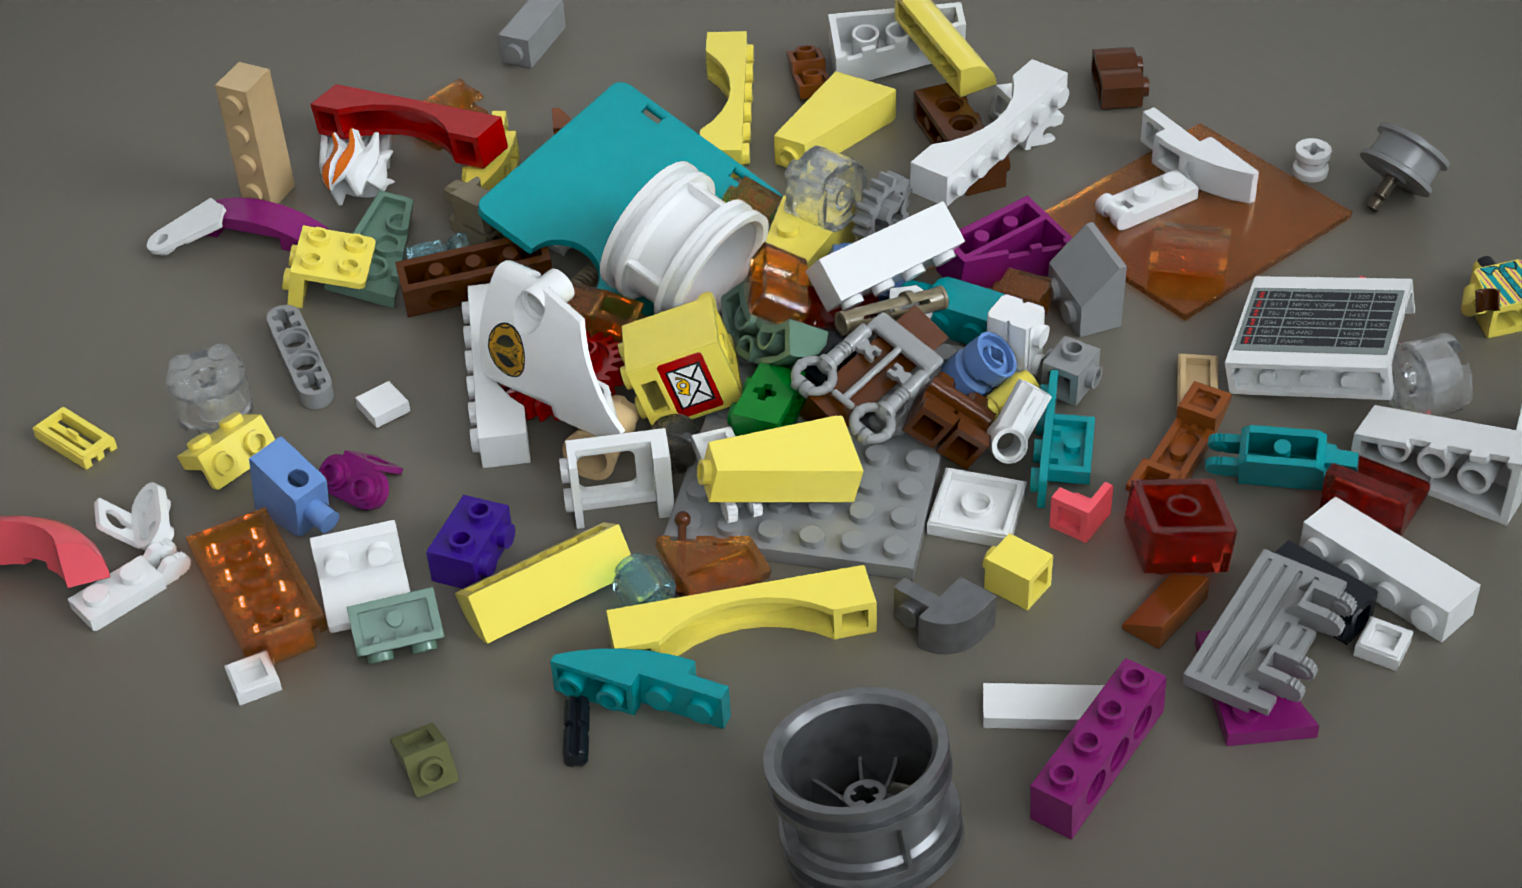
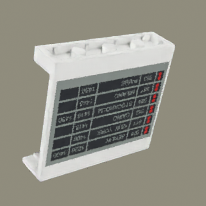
(1319, 337)

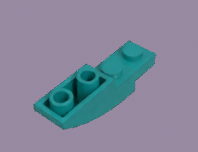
(632, 677)

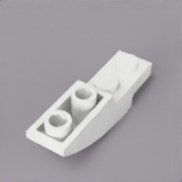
(1203, 162)

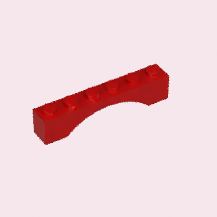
(465, 134)

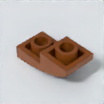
(807, 69)

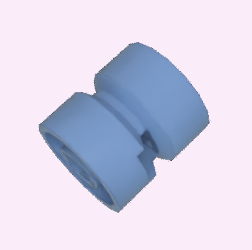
(981, 364)

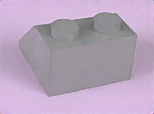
(1088, 282)

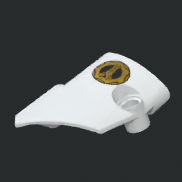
(541, 347)

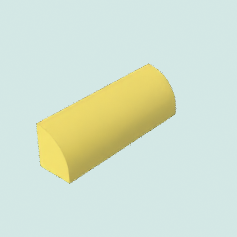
(944, 46)
(543, 582)

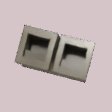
(465, 218)

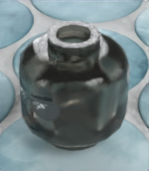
(678, 432)

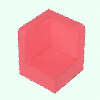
(1079, 514)

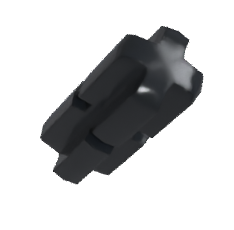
(576, 731)

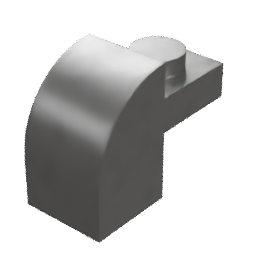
(946, 622)

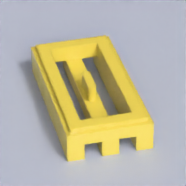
(68, 441)

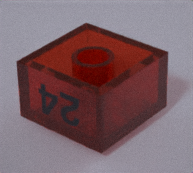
(1180, 526)

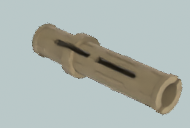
(929, 301)

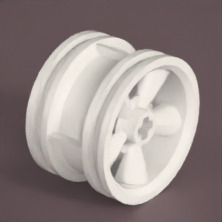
(681, 241)

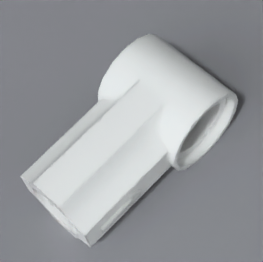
(1018, 417)

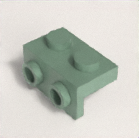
(396, 624)

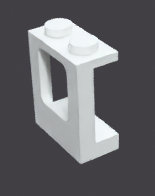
(652, 478)

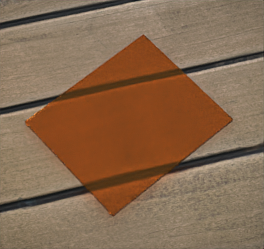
(1262, 233)

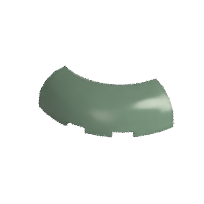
(766, 341)

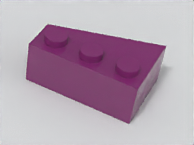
(1011, 237)

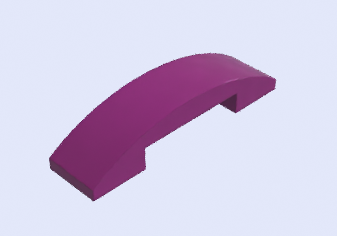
(265, 219)

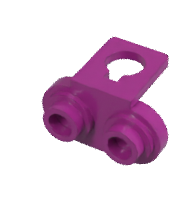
(358, 479)

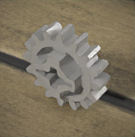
(882, 204)

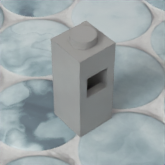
(532, 32)

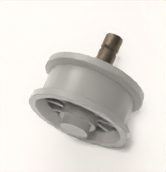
(1403, 161)

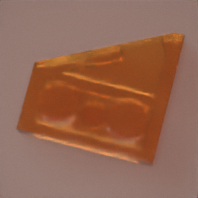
(713, 562)

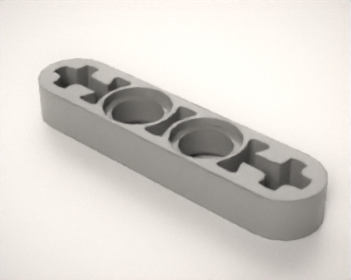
(298, 356)

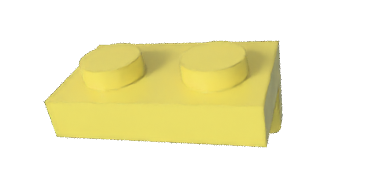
(227, 450)

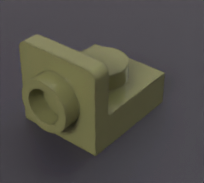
(426, 759)

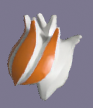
(356, 168)

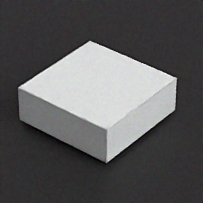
(382, 404)
(1383, 643)
(253, 677)

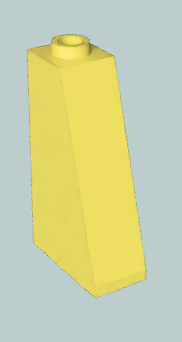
(836, 117)
(784, 465)

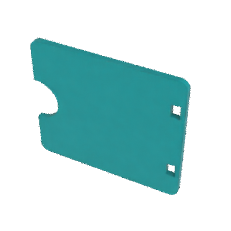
(592, 171)

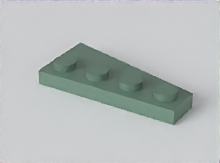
(389, 224)

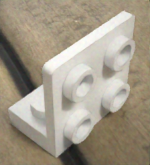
(358, 569)

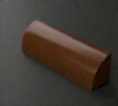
(827, 405)

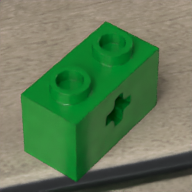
(766, 401)

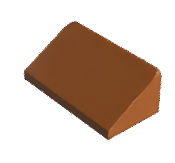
(1167, 608)

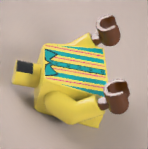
(1495, 296)

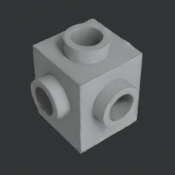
(1076, 368)

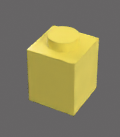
(1017, 571)

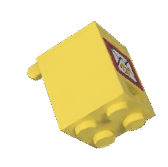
(681, 361)

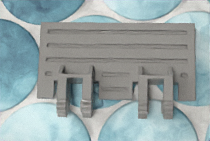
(1265, 637)

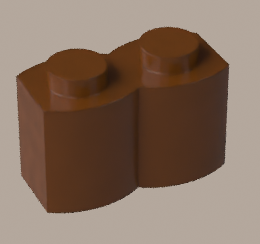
(1118, 77)

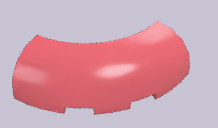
(56, 543)

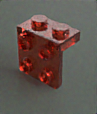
(1377, 491)

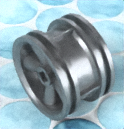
(863, 745)

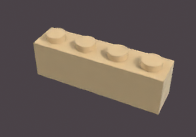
(255, 133)

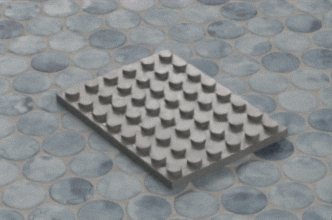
(876, 530)

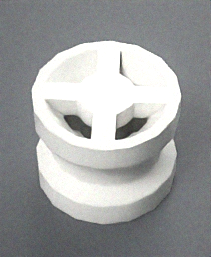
(1311, 160)

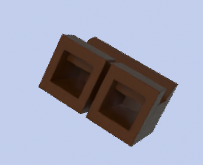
(950, 420)

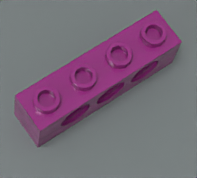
(1097, 748)

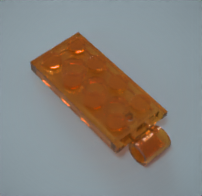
(258, 586)

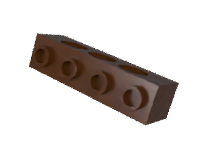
(947, 117)
(442, 278)

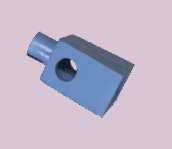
(291, 489)

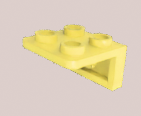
(328, 259)

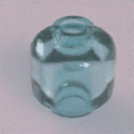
(642, 580)

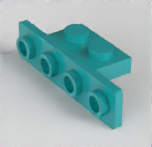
(1065, 446)

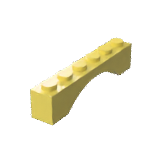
(731, 69)
(825, 603)

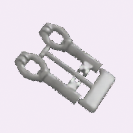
(903, 342)

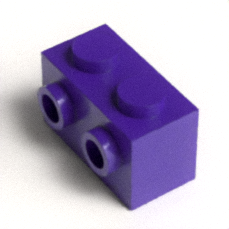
(470, 542)

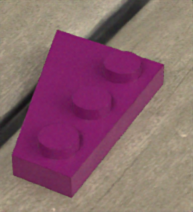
(1285, 721)

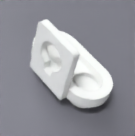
(146, 523)

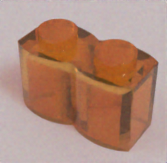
(778, 285)

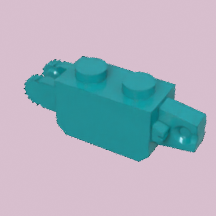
(966, 310)
(1277, 457)

